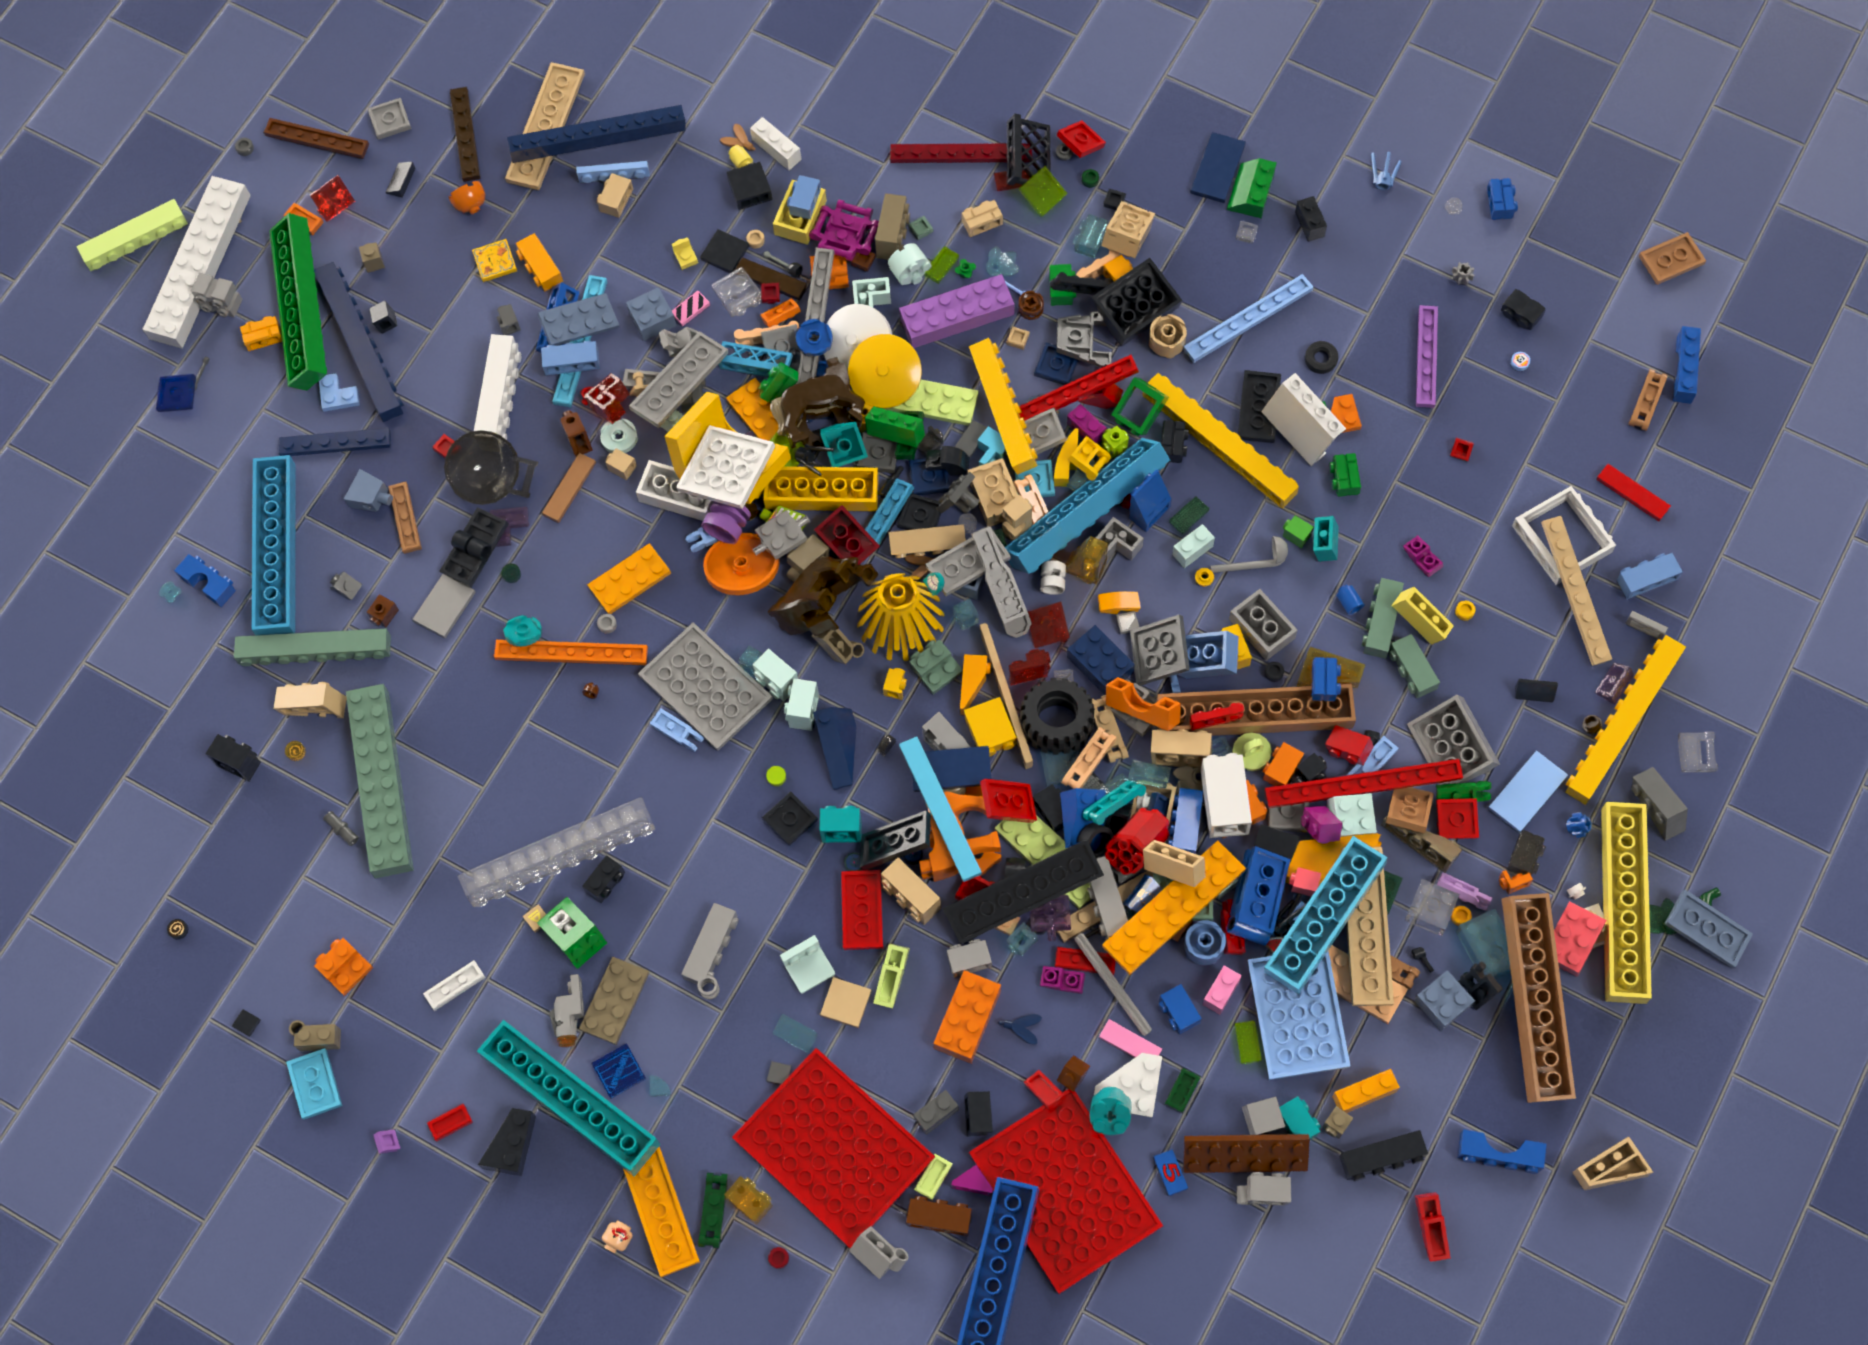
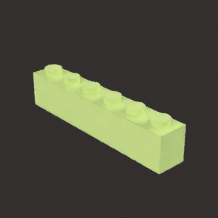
(132, 235)

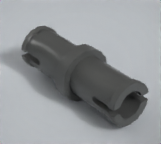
(341, 828)

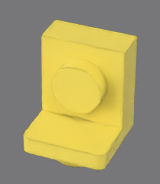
(684, 253)

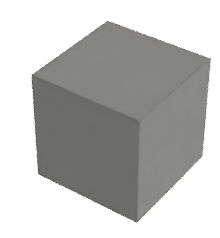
(1263, 1116)

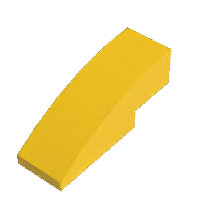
(1063, 465)

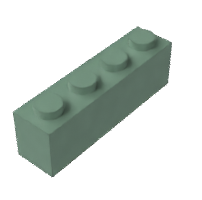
(1383, 618)

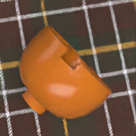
(468, 198)

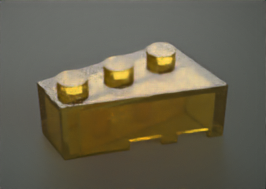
(1088, 560)
(1350, 670)

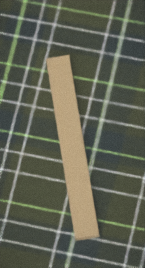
(1006, 696)

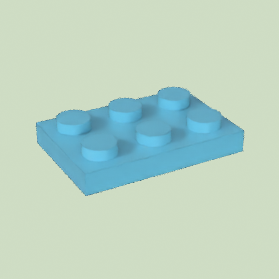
(314, 1083)

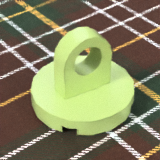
(1255, 751)

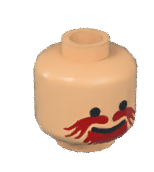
(617, 1236)

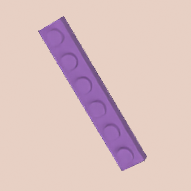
(1426, 356)

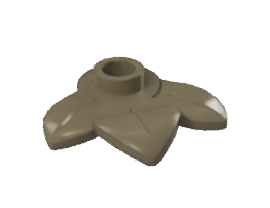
(1187, 778)

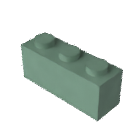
(1413, 666)

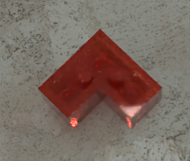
(606, 398)

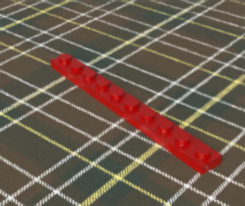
(1364, 783)

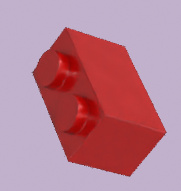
(1349, 745)

